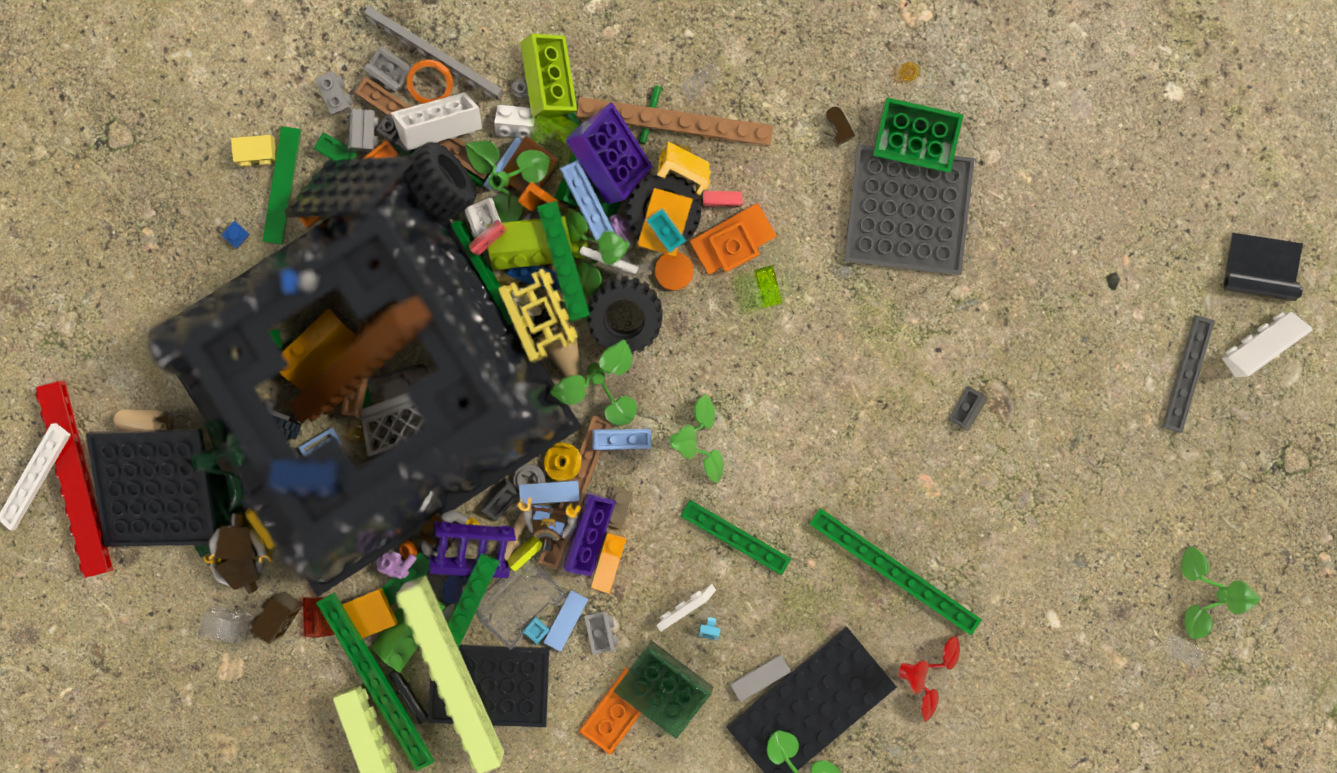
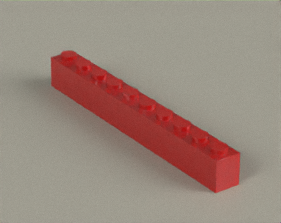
(75, 482)

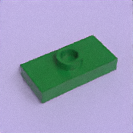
(333, 148)

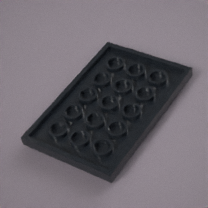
(347, 187)
(508, 682)

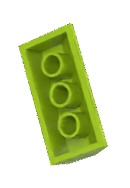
(548, 75)
(522, 245)

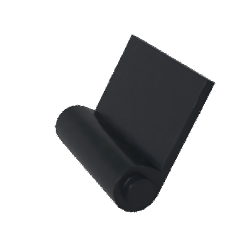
(1263, 267)

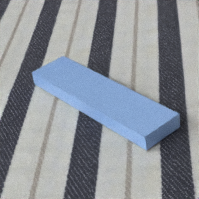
(586, 199)

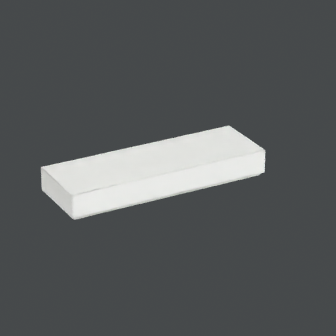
(589, 253)

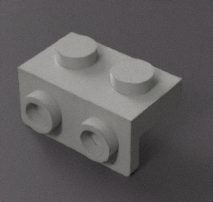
(388, 69)
(333, 93)
(600, 632)

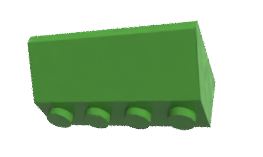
(397, 643)

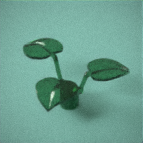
(206, 460)

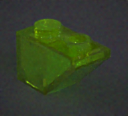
(767, 287)

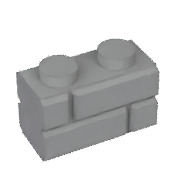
(361, 131)

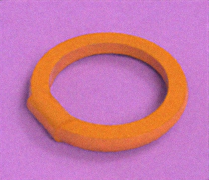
(429, 63)

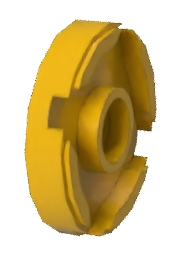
(554, 458)

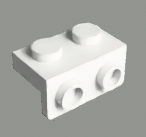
(514, 122)
(480, 215)

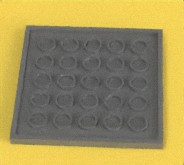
(908, 214)

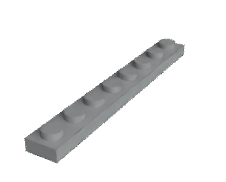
(427, 49)

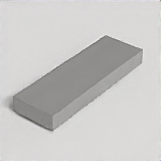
(760, 677)

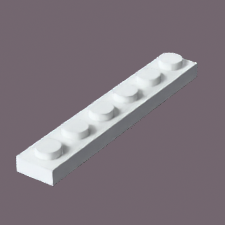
(33, 476)

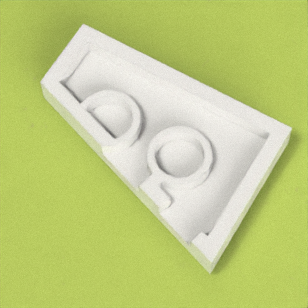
(685, 608)

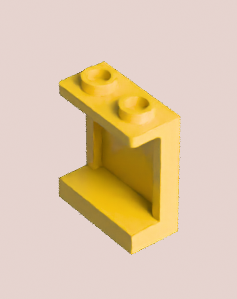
(684, 164)

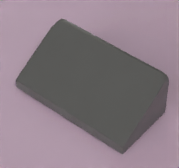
(968, 408)
(499, 499)

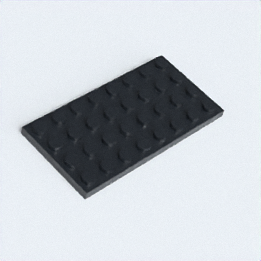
(814, 702)

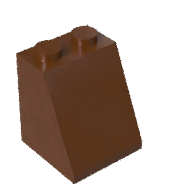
(517, 181)

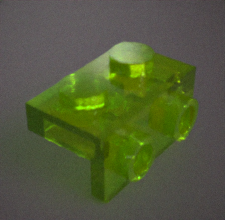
(556, 125)

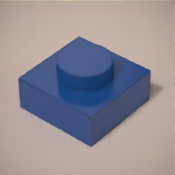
(235, 234)
(290, 282)

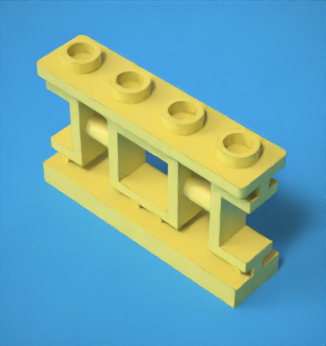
(524, 322)

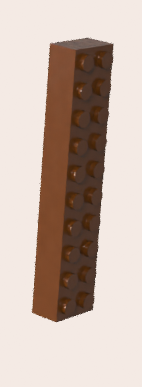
(360, 359)

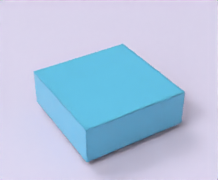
(536, 630)

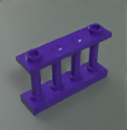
(465, 566)

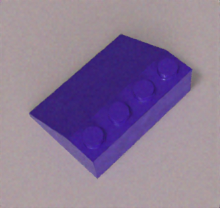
(609, 154)

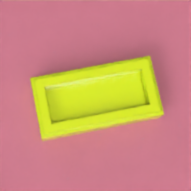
(524, 552)

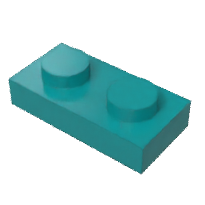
(666, 230)

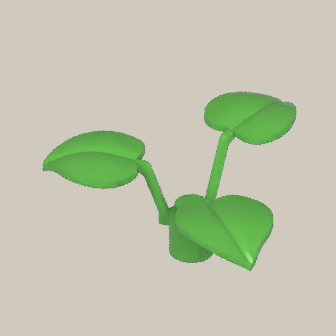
(531, 163)
(610, 246)
(615, 360)
(686, 439)
(1237, 595)
(785, 745)

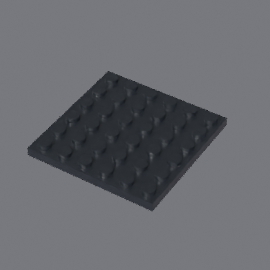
(150, 487)

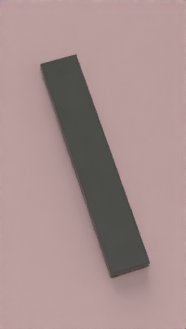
(1188, 374)

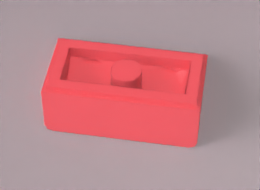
(722, 198)
(487, 237)

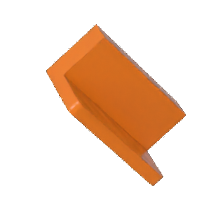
(534, 197)

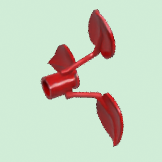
(917, 676)

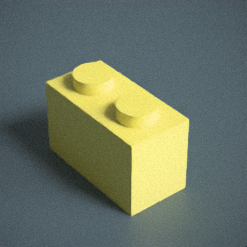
(254, 150)

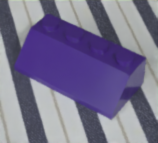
(588, 534)

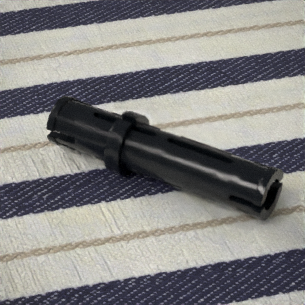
(404, 689)

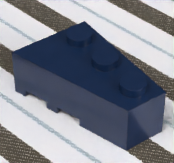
(303, 477)

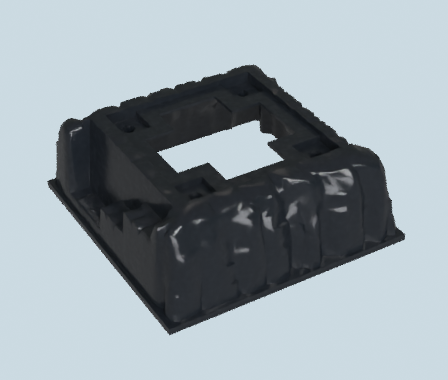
(430, 472)

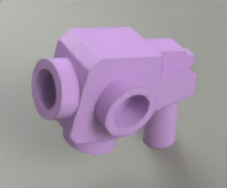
(621, 228)
(393, 566)

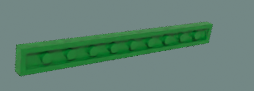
(895, 571)
(375, 681)

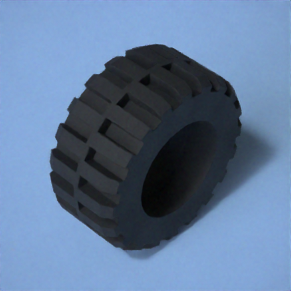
(439, 181)
(643, 192)
(625, 290)

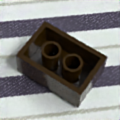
(275, 617)

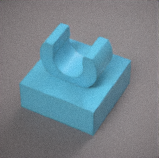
(709, 630)

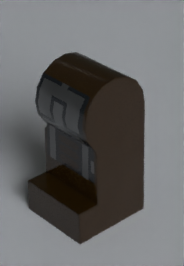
(840, 125)

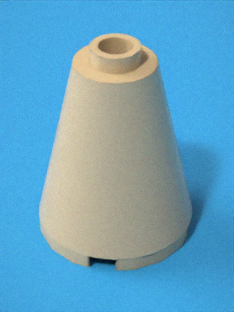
(565, 359)
(142, 420)

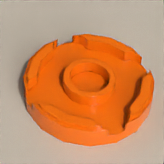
(674, 272)

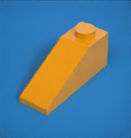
(608, 562)

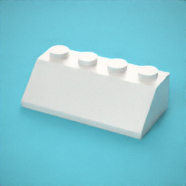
(437, 120)
(1265, 344)

